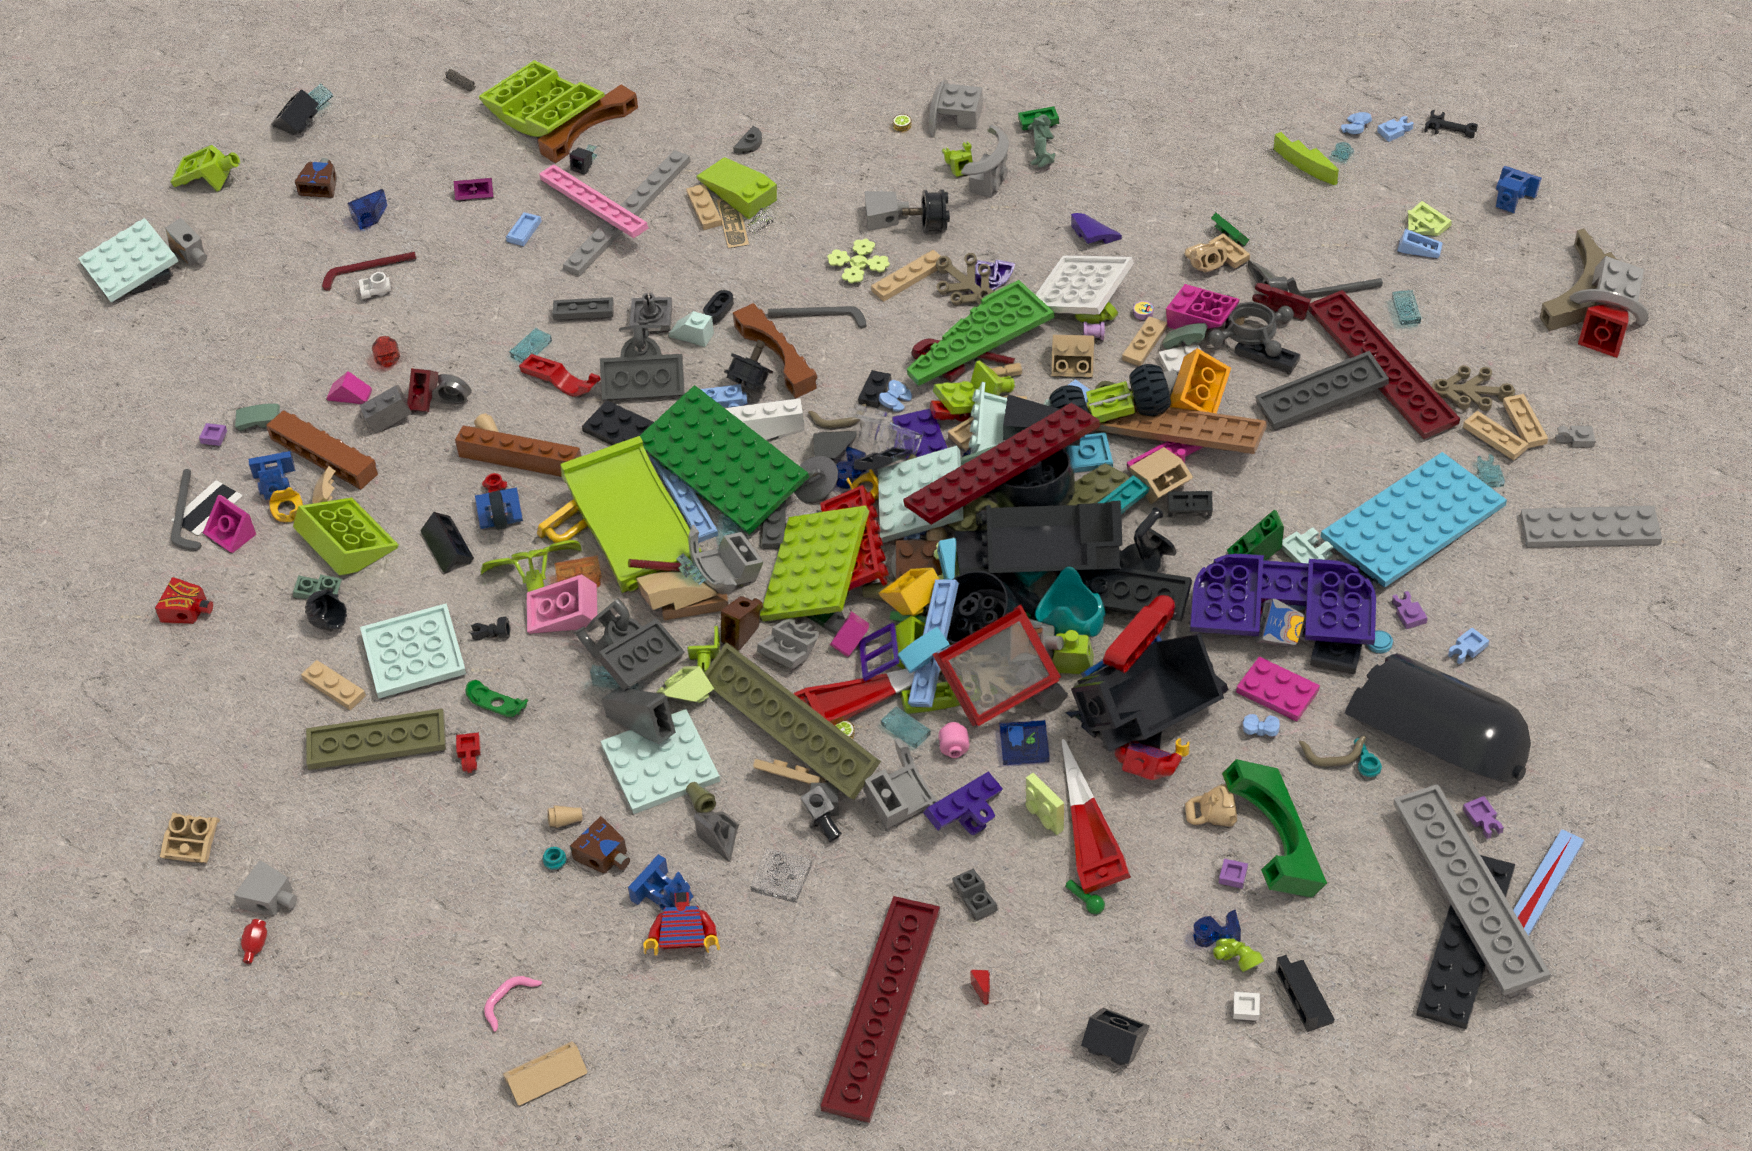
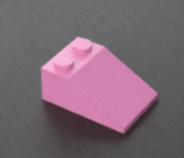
(562, 605)

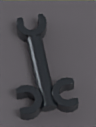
(1438, 121)

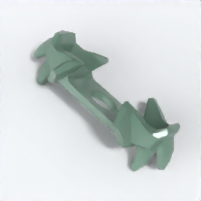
(1041, 133)

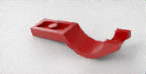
(557, 375)

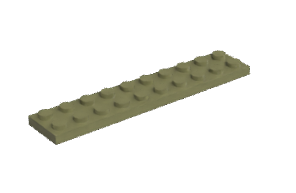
(791, 721)

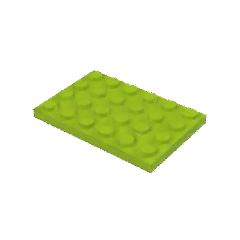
(815, 564)

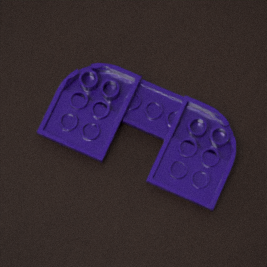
(1335, 596)

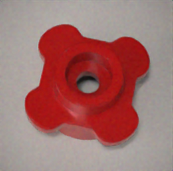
(494, 482)

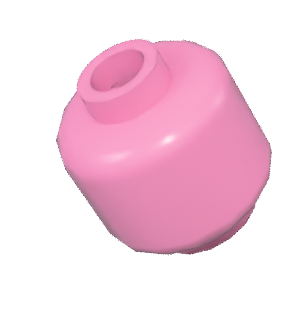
(953, 740)

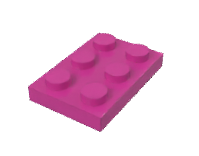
(1278, 689)

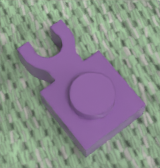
(1409, 613)
(1482, 814)

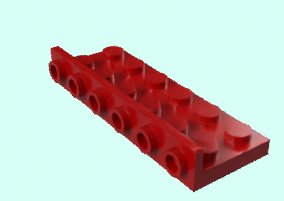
(870, 556)

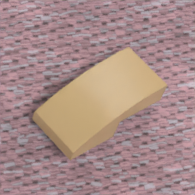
(323, 487)

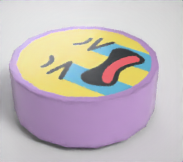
(1143, 310)

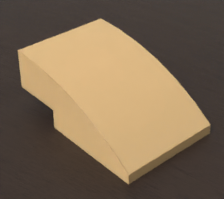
(672, 588)

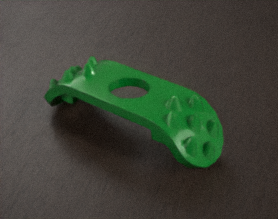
(483, 697)

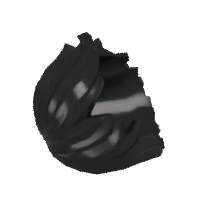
(325, 610)

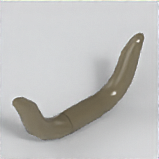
(833, 423)
(1333, 761)

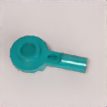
(1369, 764)

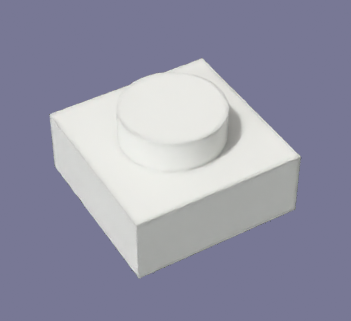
(1246, 1006)

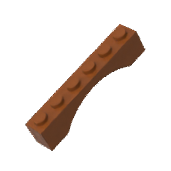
(613, 105)
(755, 326)

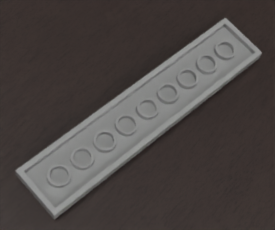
(1472, 890)

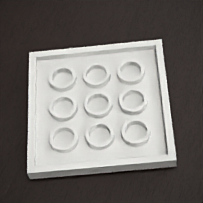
(1083, 283)

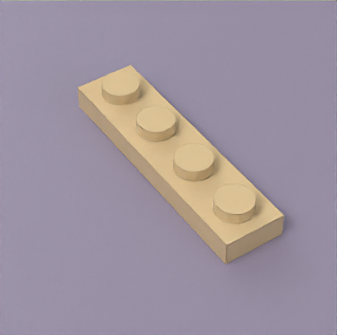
(906, 276)

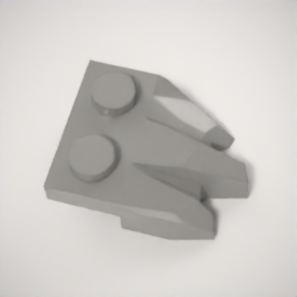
(789, 643)

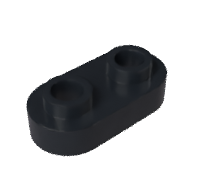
(719, 305)

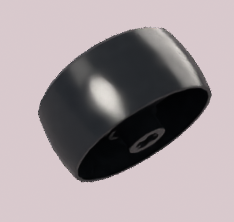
(1043, 484)
(973, 593)

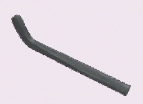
(1292, 287)
(844, 310)
(176, 537)

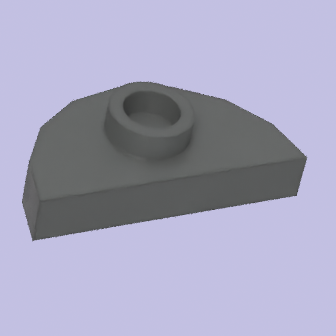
(750, 141)

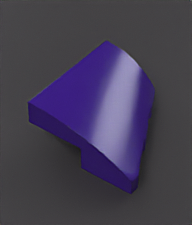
(1093, 230)

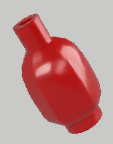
(253, 939)

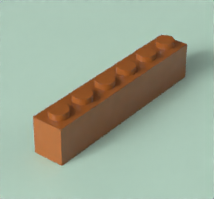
(322, 449)
(514, 450)

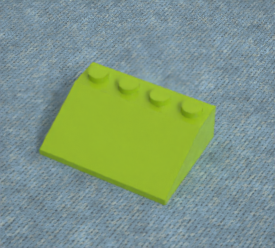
(343, 534)

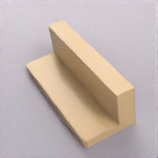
(545, 1073)

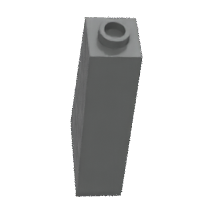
(641, 712)

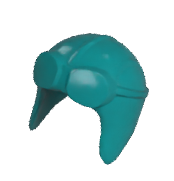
(1071, 606)

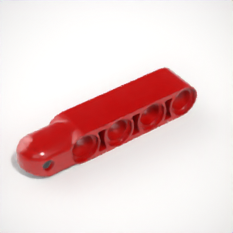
(1139, 633)

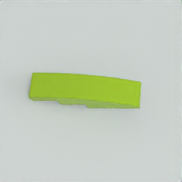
(1307, 160)
(943, 699)

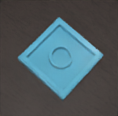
(1091, 453)

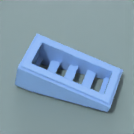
(1419, 245)

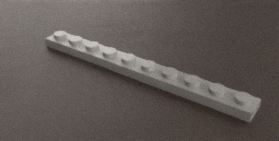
(635, 203)

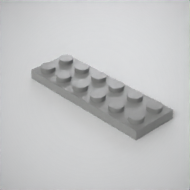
(1590, 526)

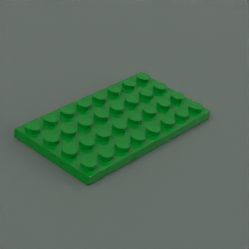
(722, 459)

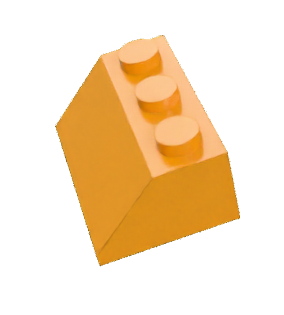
(1200, 383)

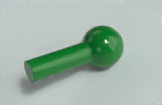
(1094, 903)

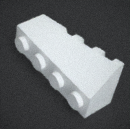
(772, 418)

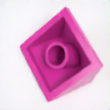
(229, 525)

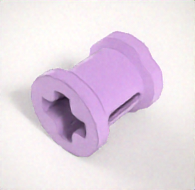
(1094, 330)

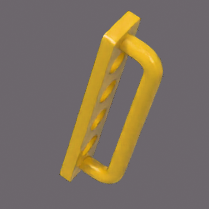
(547, 527)

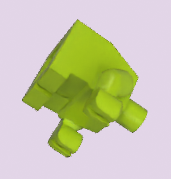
(958, 158)

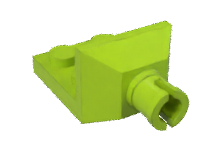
(205, 163)
(958, 396)

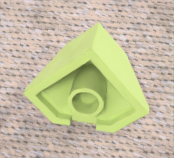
(687, 685)

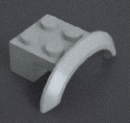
(956, 100)
(991, 169)
(1616, 285)
(729, 565)
(899, 793)

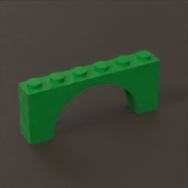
(1264, 787)

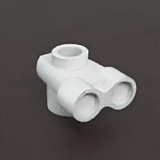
(376, 285)

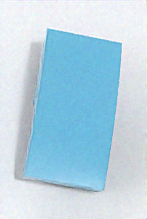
(921, 650)

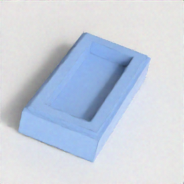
(523, 229)

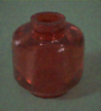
(385, 351)

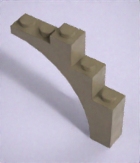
(1563, 311)

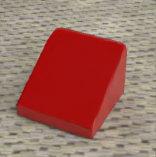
(981, 983)

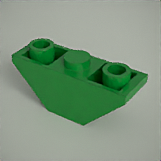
(1262, 539)

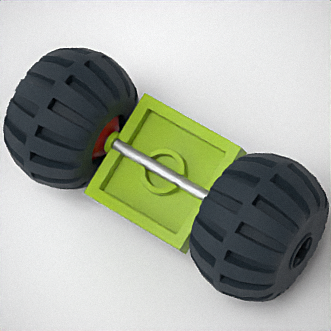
(1115, 401)

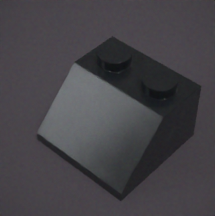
(295, 113)
(1114, 1036)

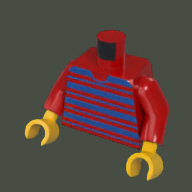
(1150, 761)
(682, 927)

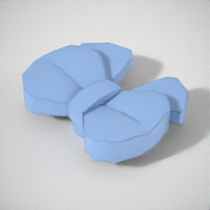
(1358, 120)
(895, 391)
(1252, 725)

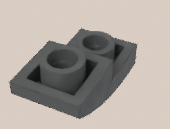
(974, 894)

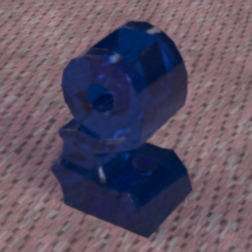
(846, 468)
(1209, 931)

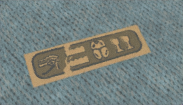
(732, 225)

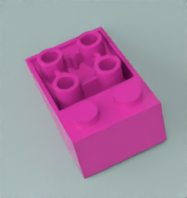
(1199, 305)

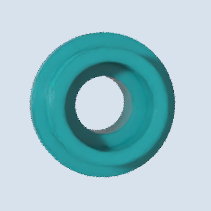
(554, 853)

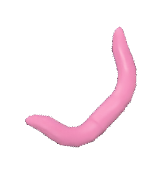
(501, 991)

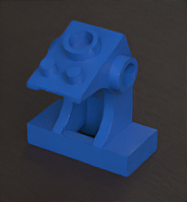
(1515, 185)
(272, 477)
(654, 881)

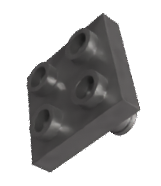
(654, 309)

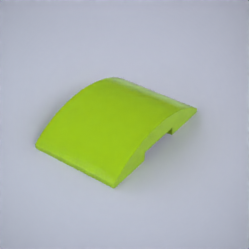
(538, 99)

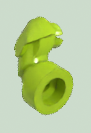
(1108, 313)
(1230, 948)

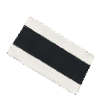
(199, 510)

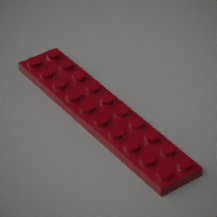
(1406, 387)
(1001, 463)
(880, 1010)

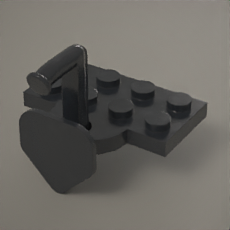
(1148, 546)

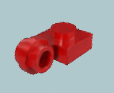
(940, 412)
(468, 746)

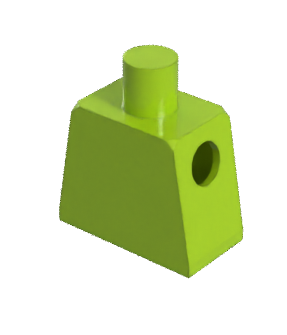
(1075, 655)

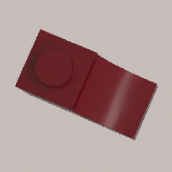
(420, 388)

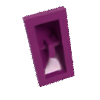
(473, 189)

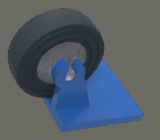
(498, 508)

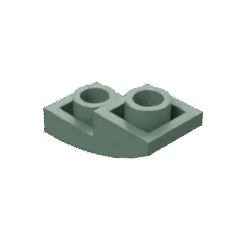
(1187, 334)
(256, 415)
(307, 586)

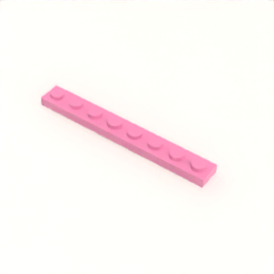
(594, 201)

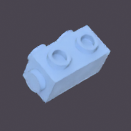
(727, 395)

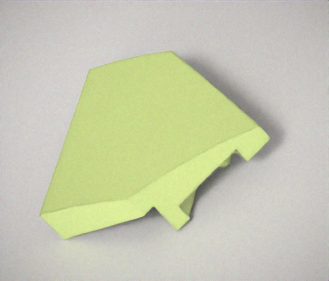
(1427, 220)

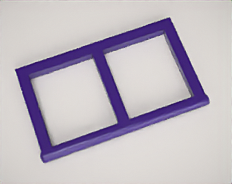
(864, 658)

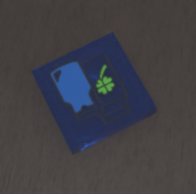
(1024, 742)

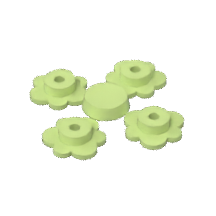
(858, 262)

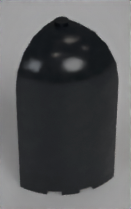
(1444, 718)

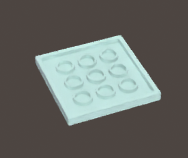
(128, 260)
(903, 480)
(412, 650)
(660, 772)

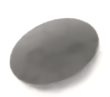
(822, 479)

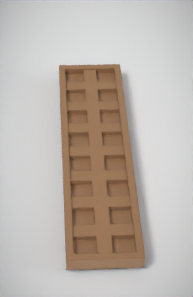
(1191, 428)

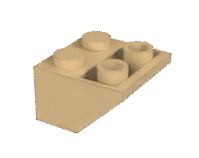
(1073, 355)
(1161, 473)

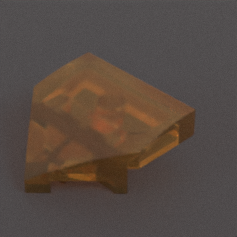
(586, 566)

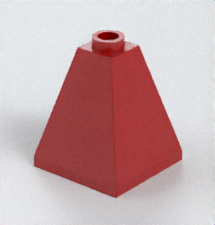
(1604, 329)

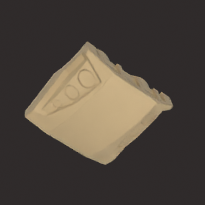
(189, 838)

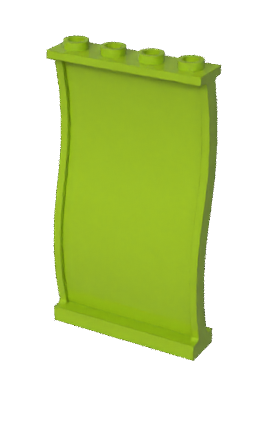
(627, 509)

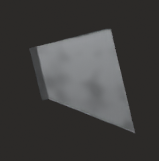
(717, 831)

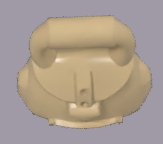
(1207, 256)
(1216, 807)

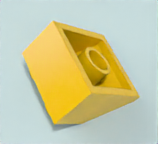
(911, 591)

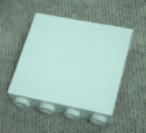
(988, 419)

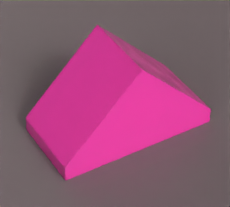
(349, 390)
(850, 634)

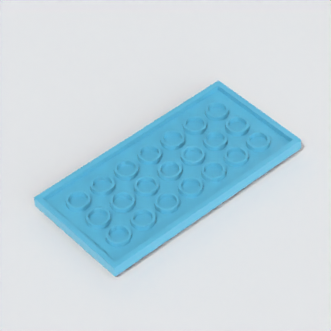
(1413, 519)

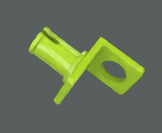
(705, 653)

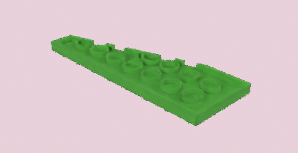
(992, 323)

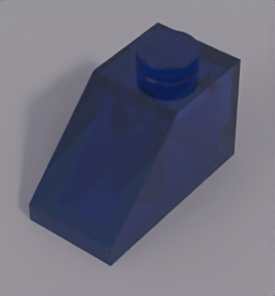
(368, 209)

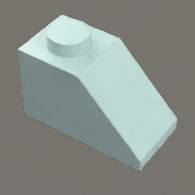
(693, 328)

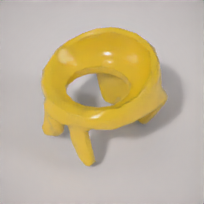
(870, 476)
(284, 495)

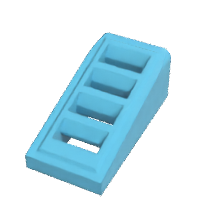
(947, 552)

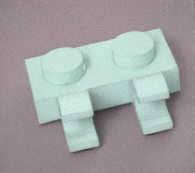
(1301, 547)

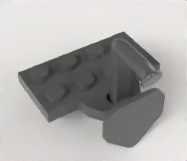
(641, 372)
(627, 648)

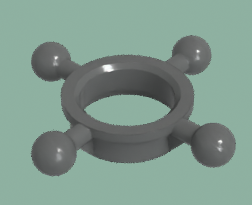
(1253, 336)

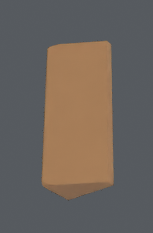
(705, 606)

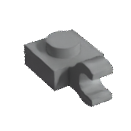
(1578, 435)

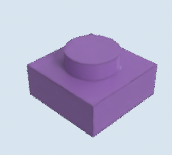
(213, 434)
(1233, 873)

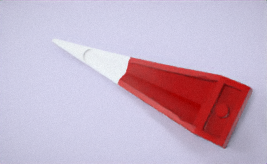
(845, 699)
(1096, 850)

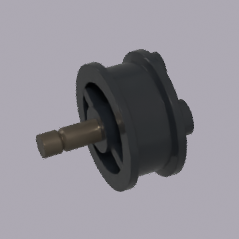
(932, 211)
(749, 369)

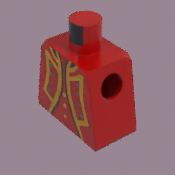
(182, 603)

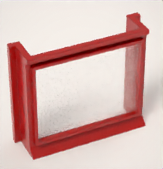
(997, 667)

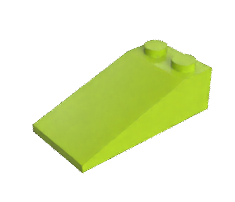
(739, 186)

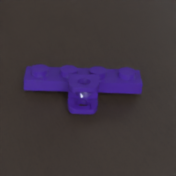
(966, 803)

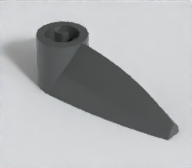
(1265, 276)

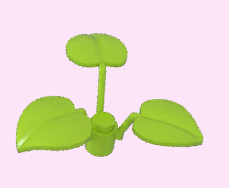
(534, 578)

